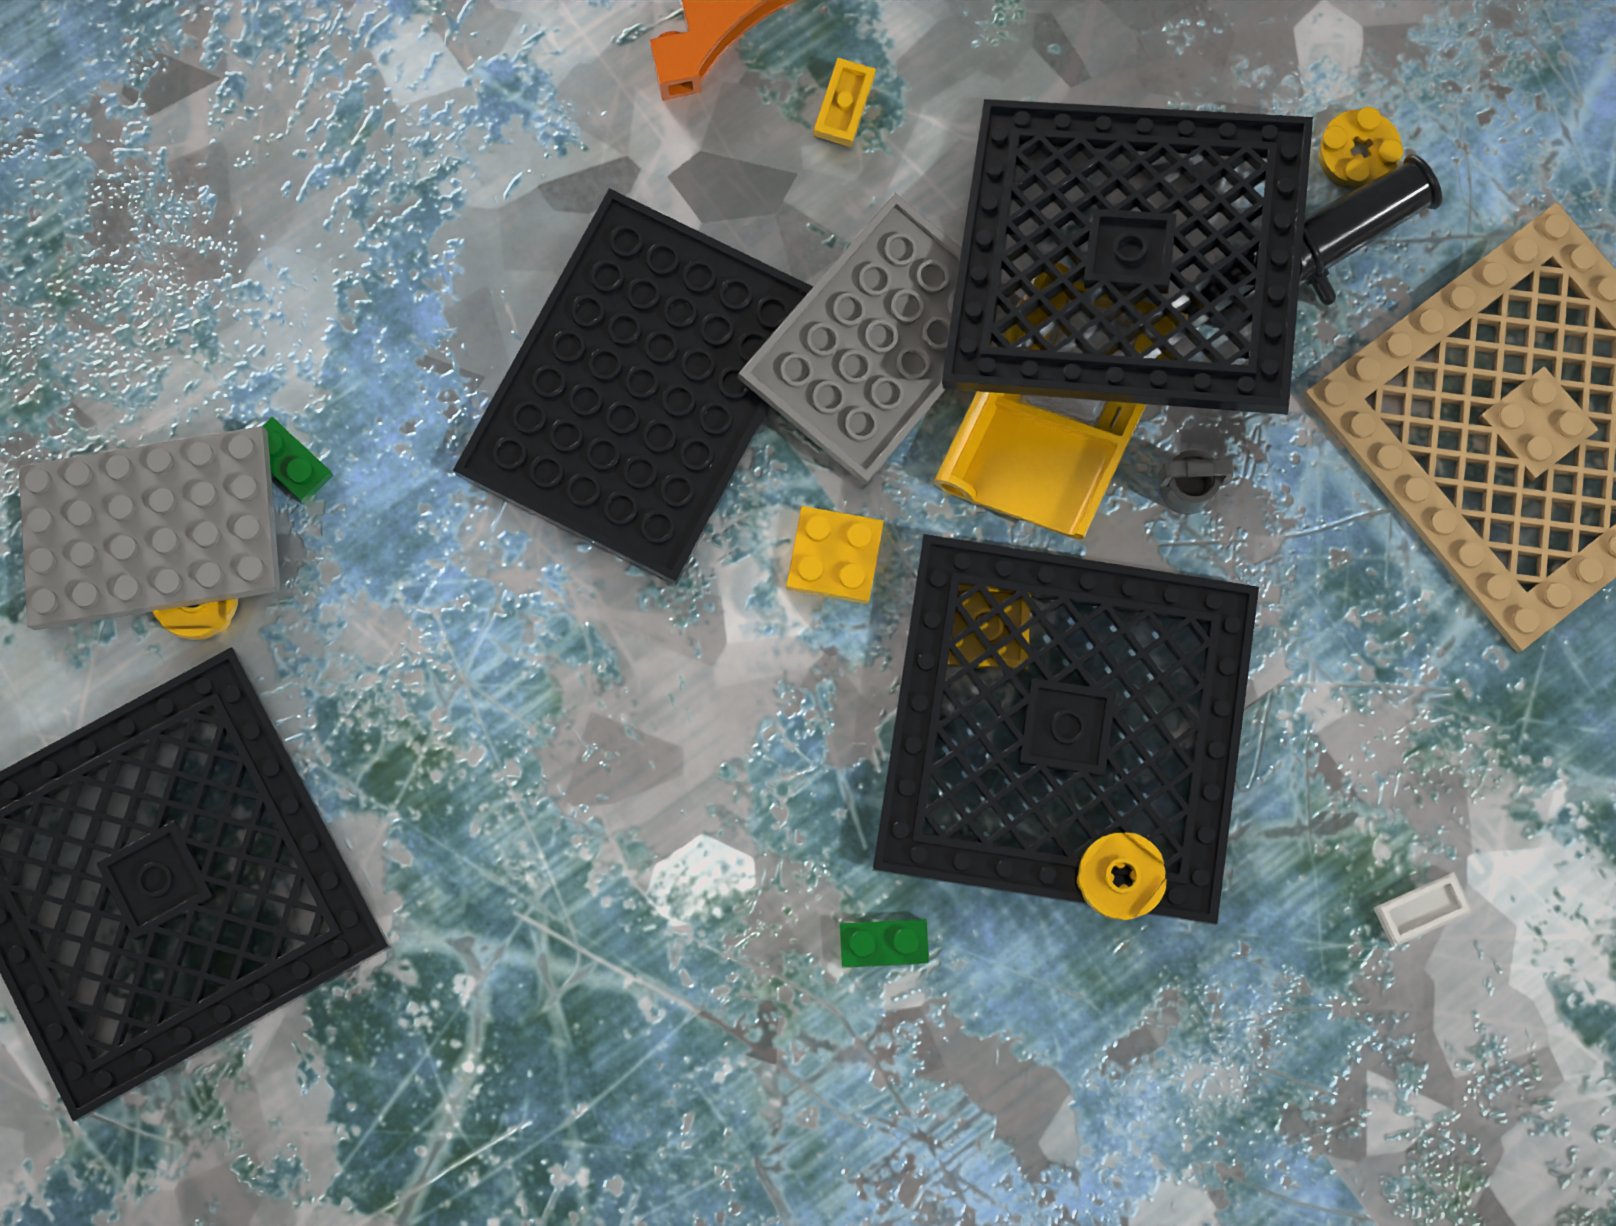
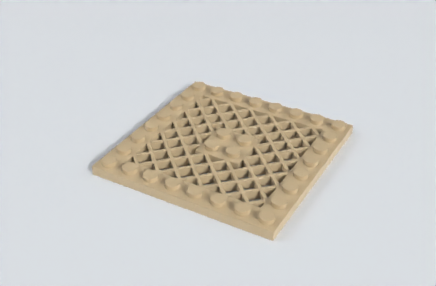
(1531, 424)

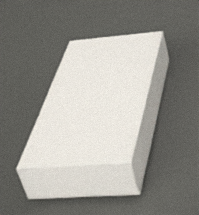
(1423, 909)

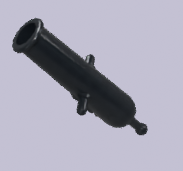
(1346, 227)

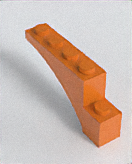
(712, 27)

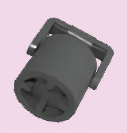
(1192, 480)

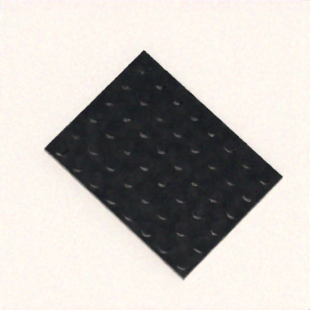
(629, 388)

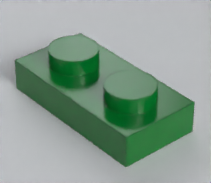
(294, 463)
(884, 943)

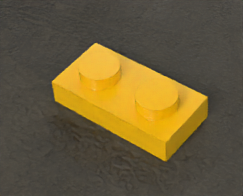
(844, 102)

